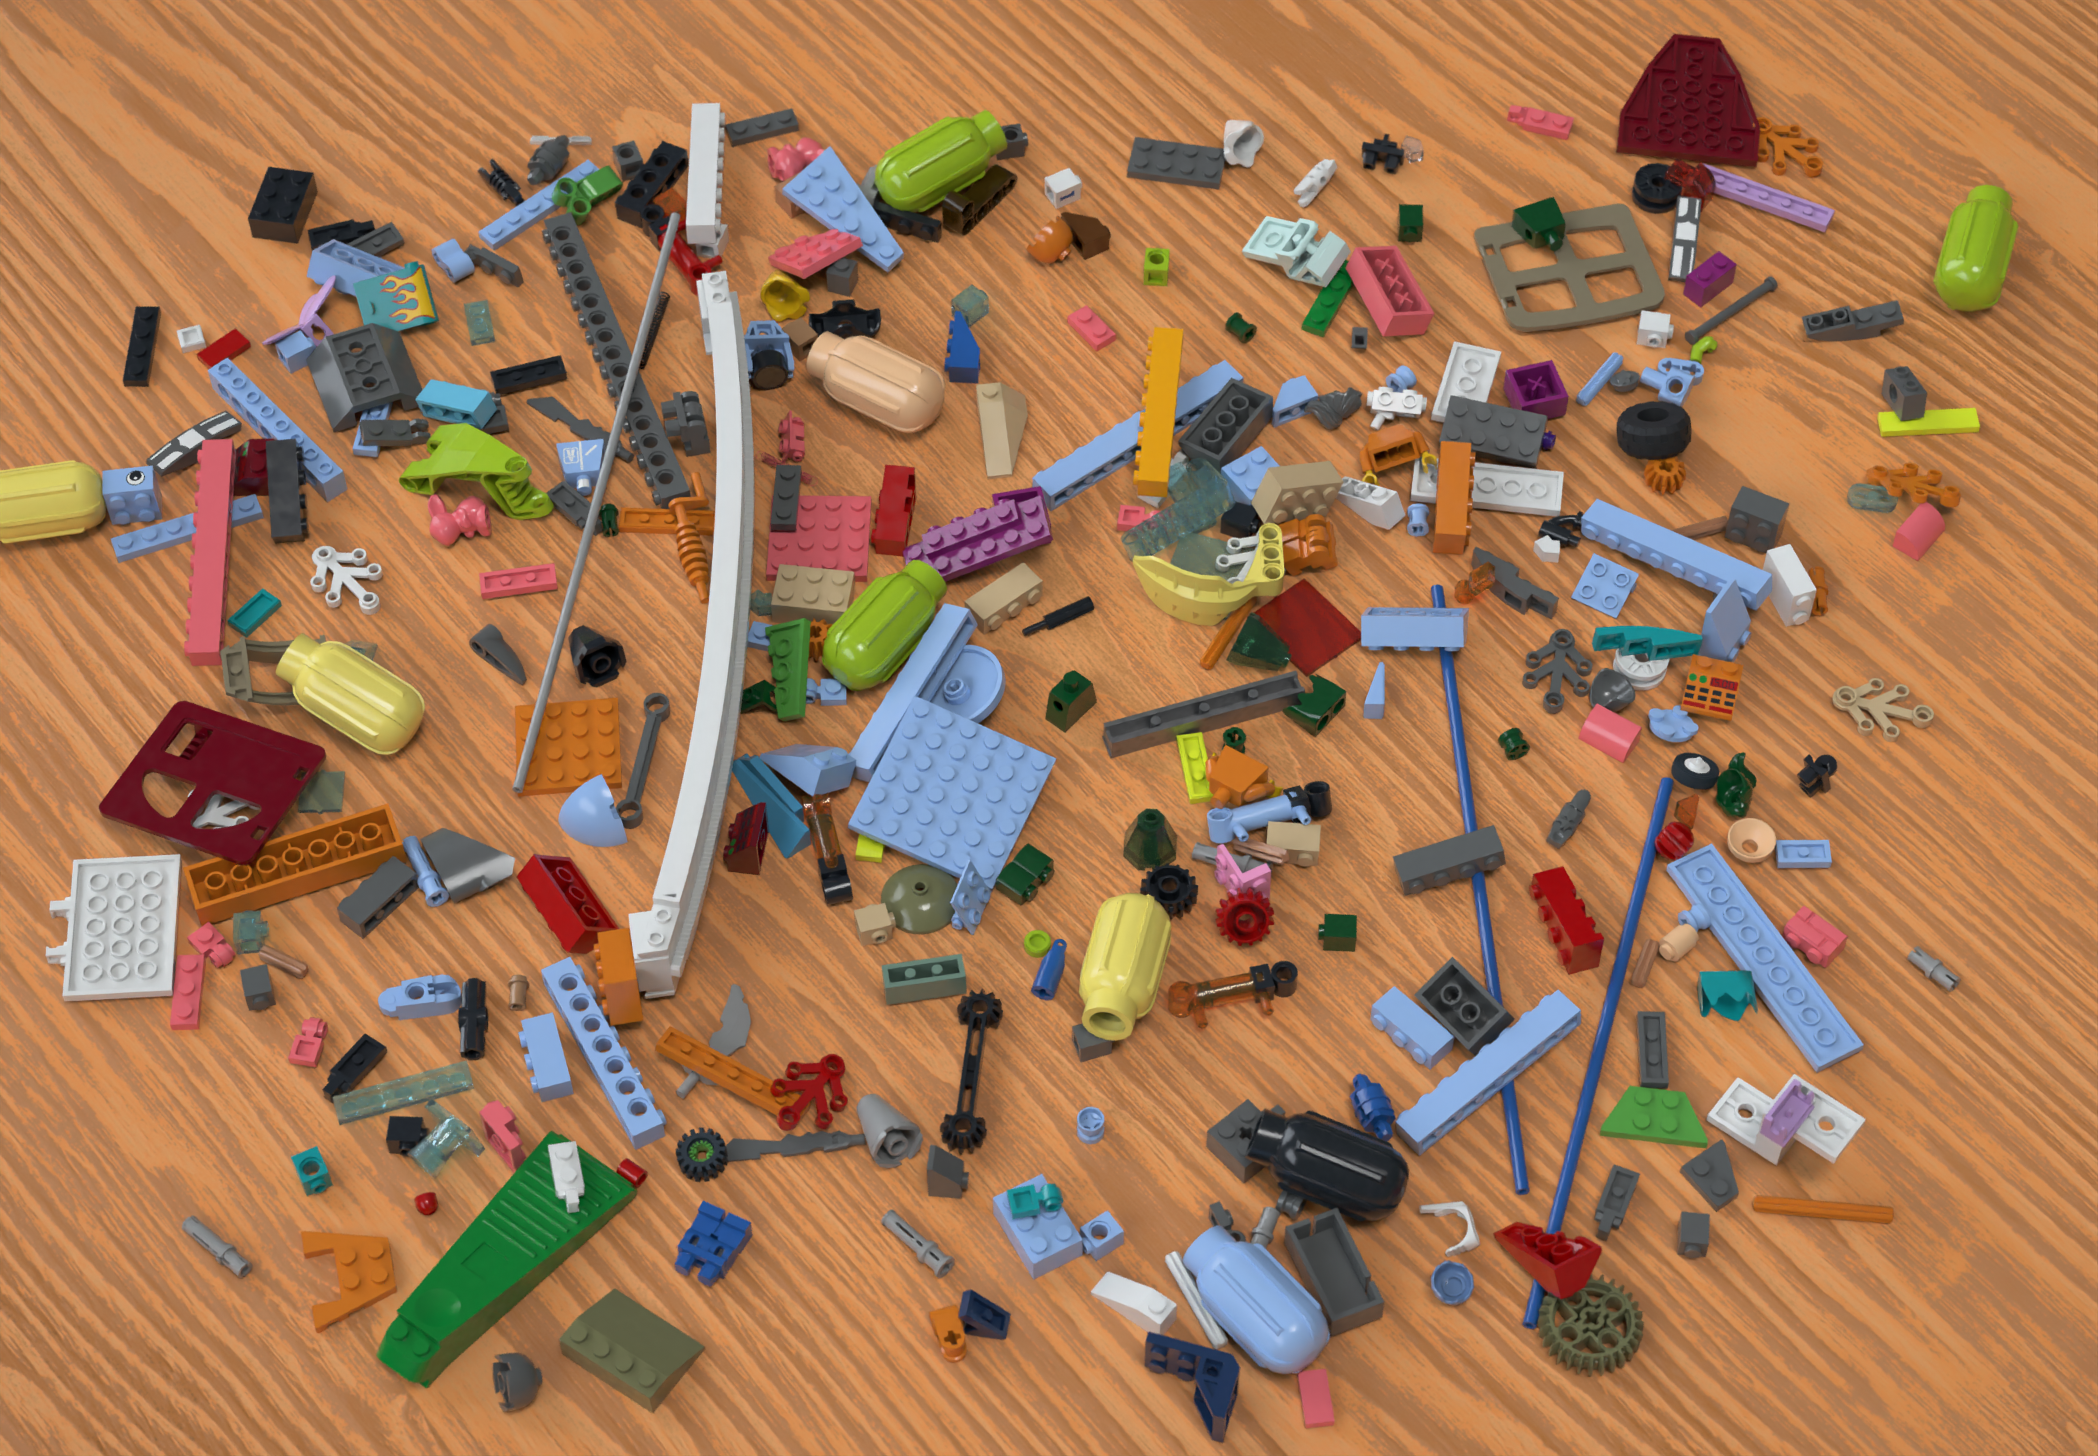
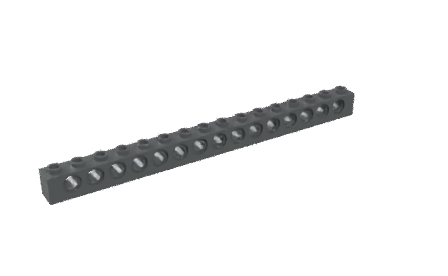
(614, 355)

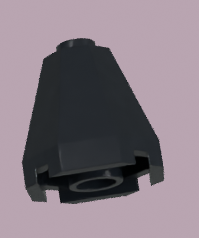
(595, 656)

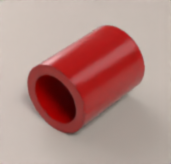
(632, 1172)

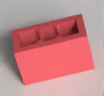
(1919, 531)
(1610, 733)

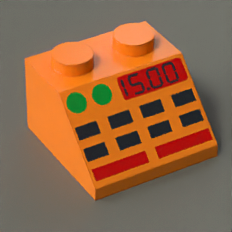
(1712, 687)

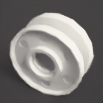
(1640, 671)

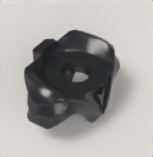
(861, 321)

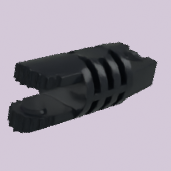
(502, 183)

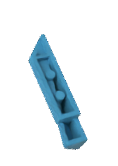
(783, 810)

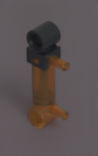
(827, 848)
(1256, 984)

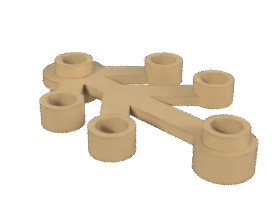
(1879, 707)

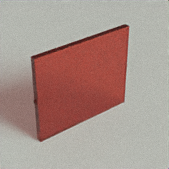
(1309, 626)

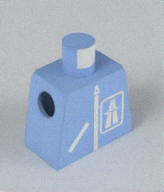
(581, 463)

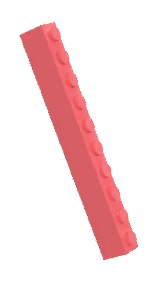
(212, 552)

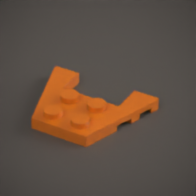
(362, 1270)

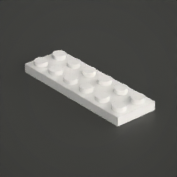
(1500, 488)

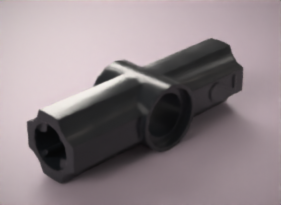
(473, 1019)

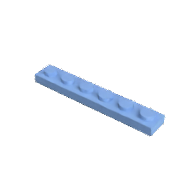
(529, 211)
(177, 531)

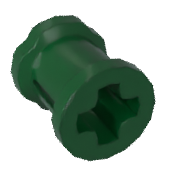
(1240, 327)
(1229, 739)

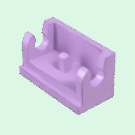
(1787, 1114)

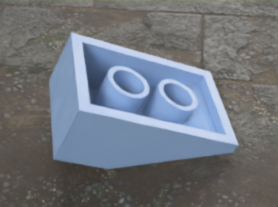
(1725, 625)
(813, 766)

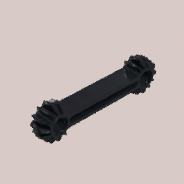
(971, 1071)

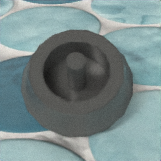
(1625, 380)

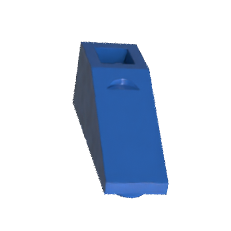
(964, 353)

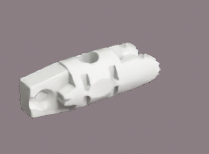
(1315, 181)

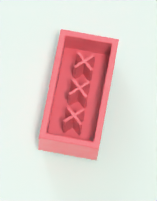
(1389, 291)

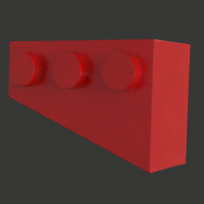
(895, 510)

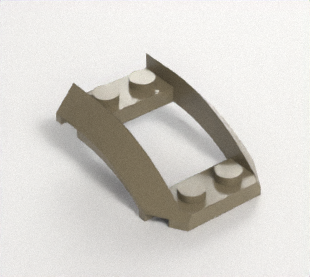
(237, 669)

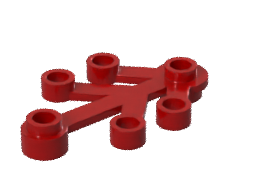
(812, 1089)

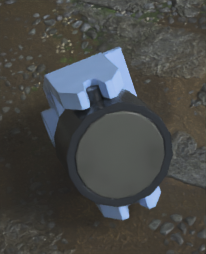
(768, 355)

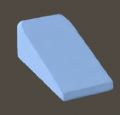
(1375, 698)

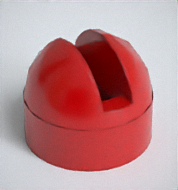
(426, 1203)

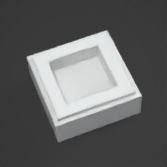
(191, 339)

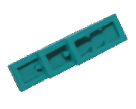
(1655, 641)

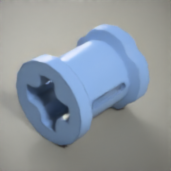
(1418, 519)

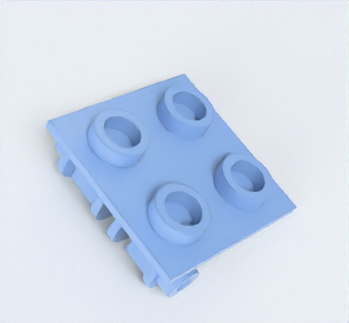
(1605, 586)
(969, 899)

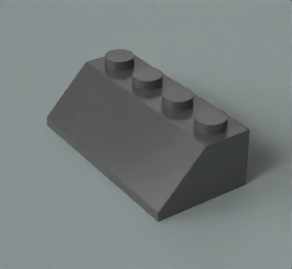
(1228, 424)

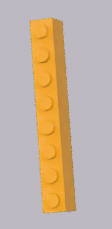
(1159, 413)

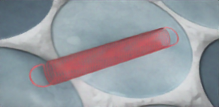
(773, 465)

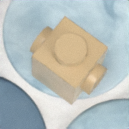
(874, 924)

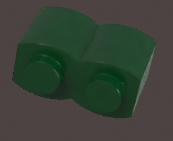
(1025, 874)

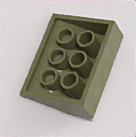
(630, 1349)

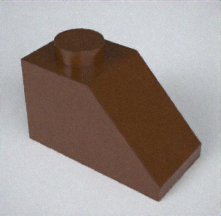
(1088, 234)

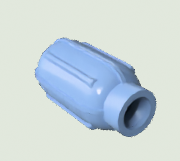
(1257, 1301)

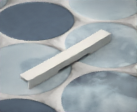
(574, 140)

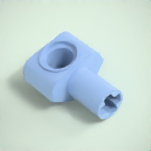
(1665, 382)

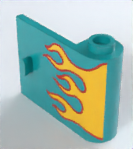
(399, 299)

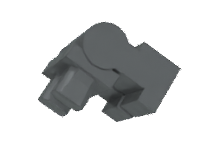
(689, 422)

